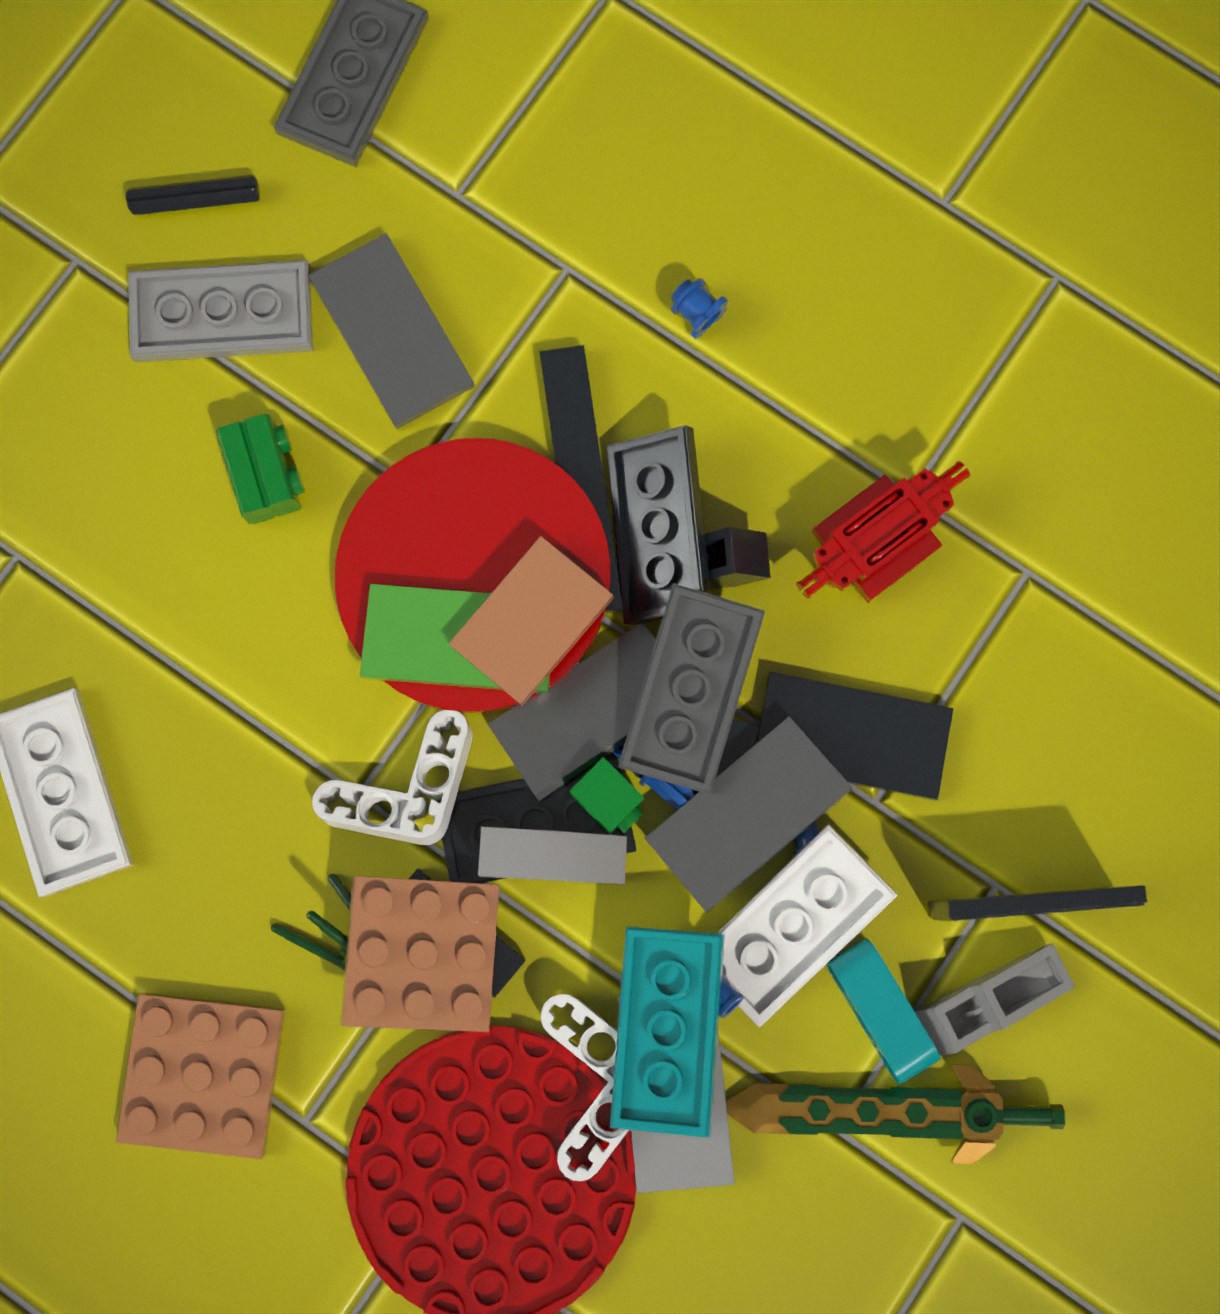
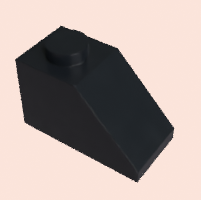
(736, 557)

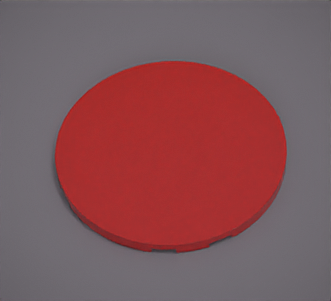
(461, 523)
(463, 1179)

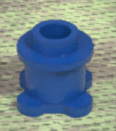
(697, 306)

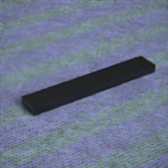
(576, 437)

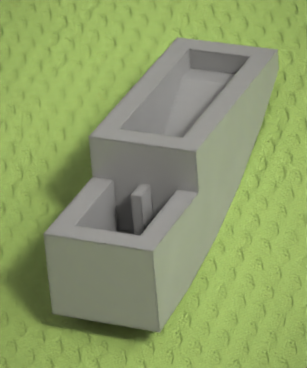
(552, 855)
(995, 1000)

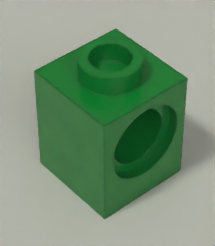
(608, 797)

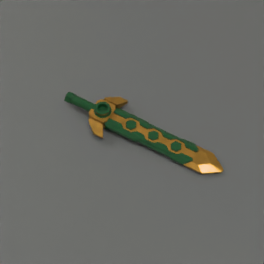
(893, 1111)

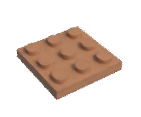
(420, 954)
(201, 1076)

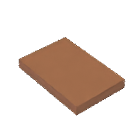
(531, 620)

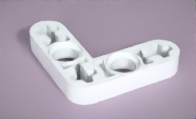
(408, 805)
(604, 1068)

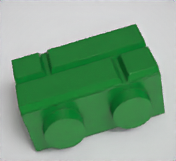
(260, 469)

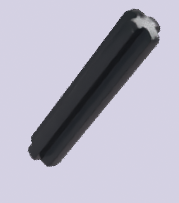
(193, 194)

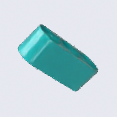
(883, 1011)

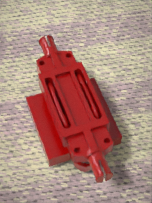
(882, 533)

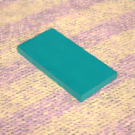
(667, 1032)

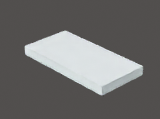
(60, 794)
(800, 922)

